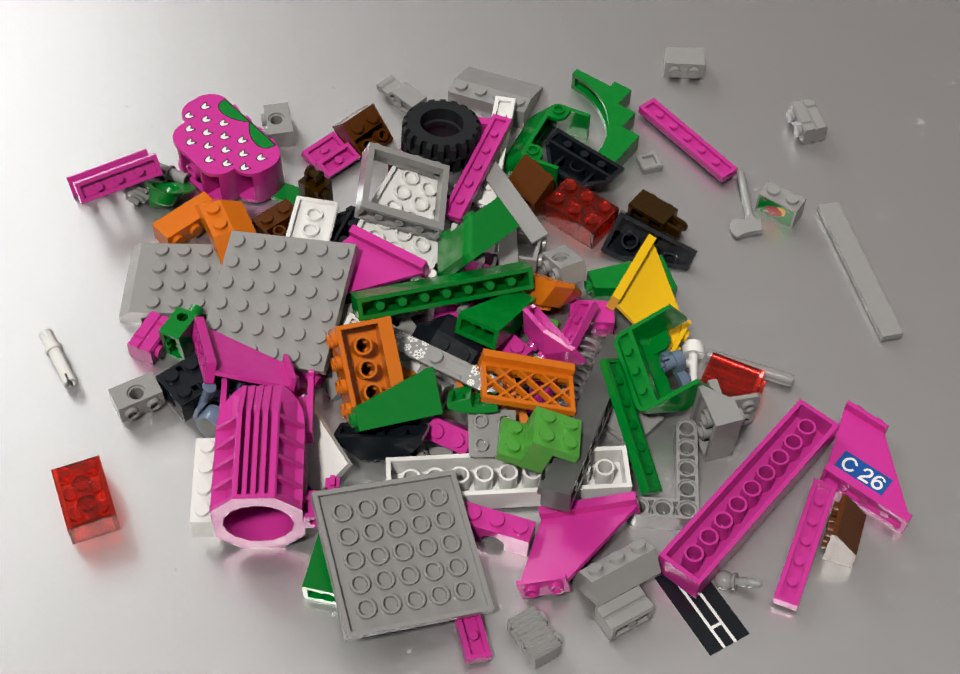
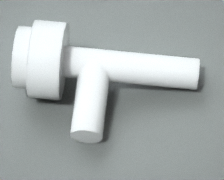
(693, 351)

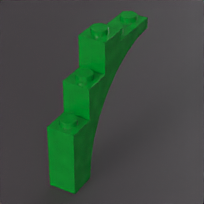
(618, 120)

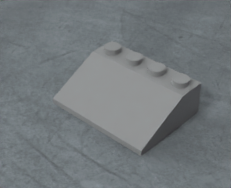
(478, 91)

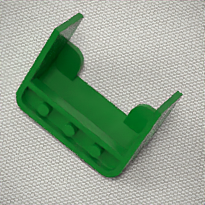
(527, 142)
(473, 236)
(639, 353)

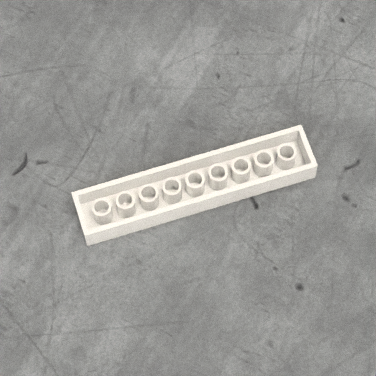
(505, 485)

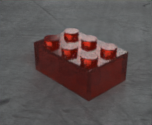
(579, 212)
(85, 499)

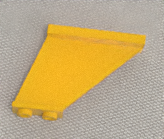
(647, 290)

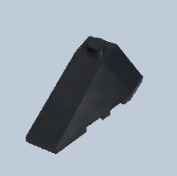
(630, 233)

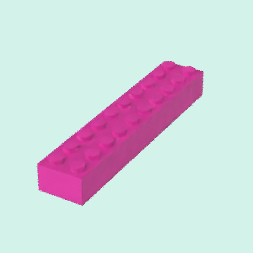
(746, 498)

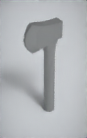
(750, 225)

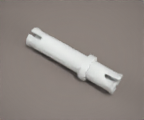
(55, 351)

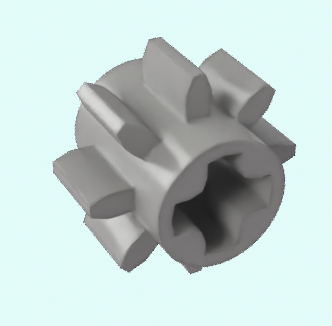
(137, 193)

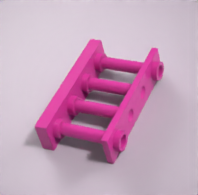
(114, 176)

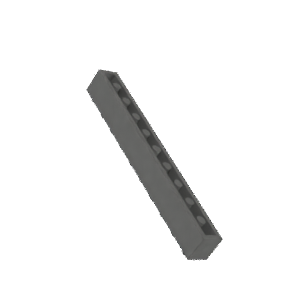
(593, 408)

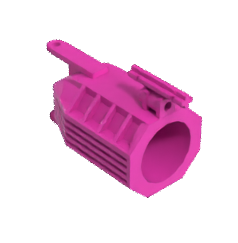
(263, 466)

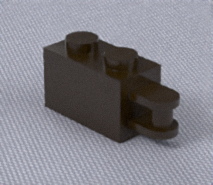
(315, 184)
(657, 213)

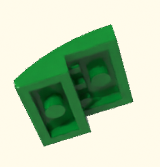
(467, 401)

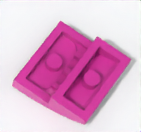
(330, 155)

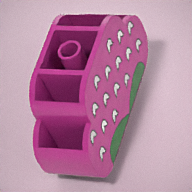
(227, 152)

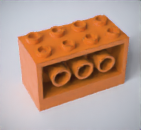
(377, 355)

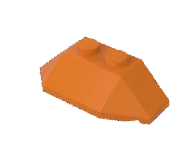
(220, 219)
(552, 292)

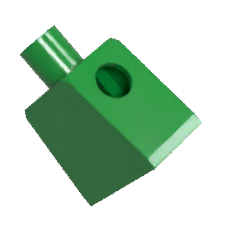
(177, 332)

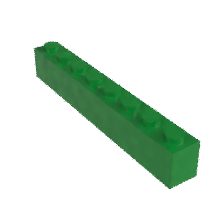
(441, 290)

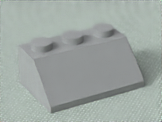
(717, 423)
(618, 572)

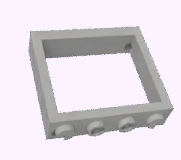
(397, 218)

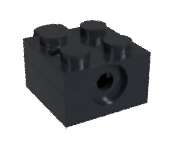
(183, 386)

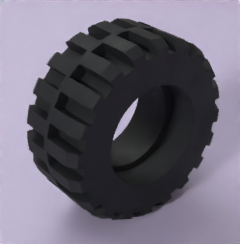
(433, 119)

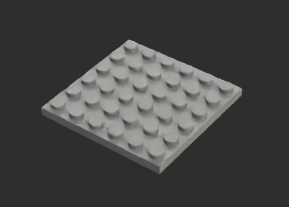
(282, 295)
(400, 554)

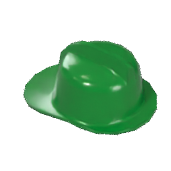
(167, 194)

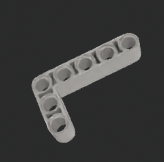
(683, 483)

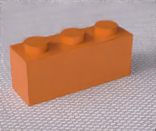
(182, 223)

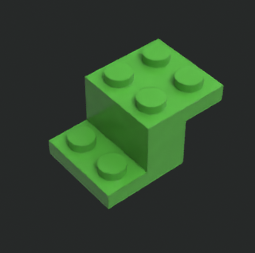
(539, 439)

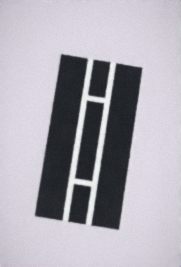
(706, 615)

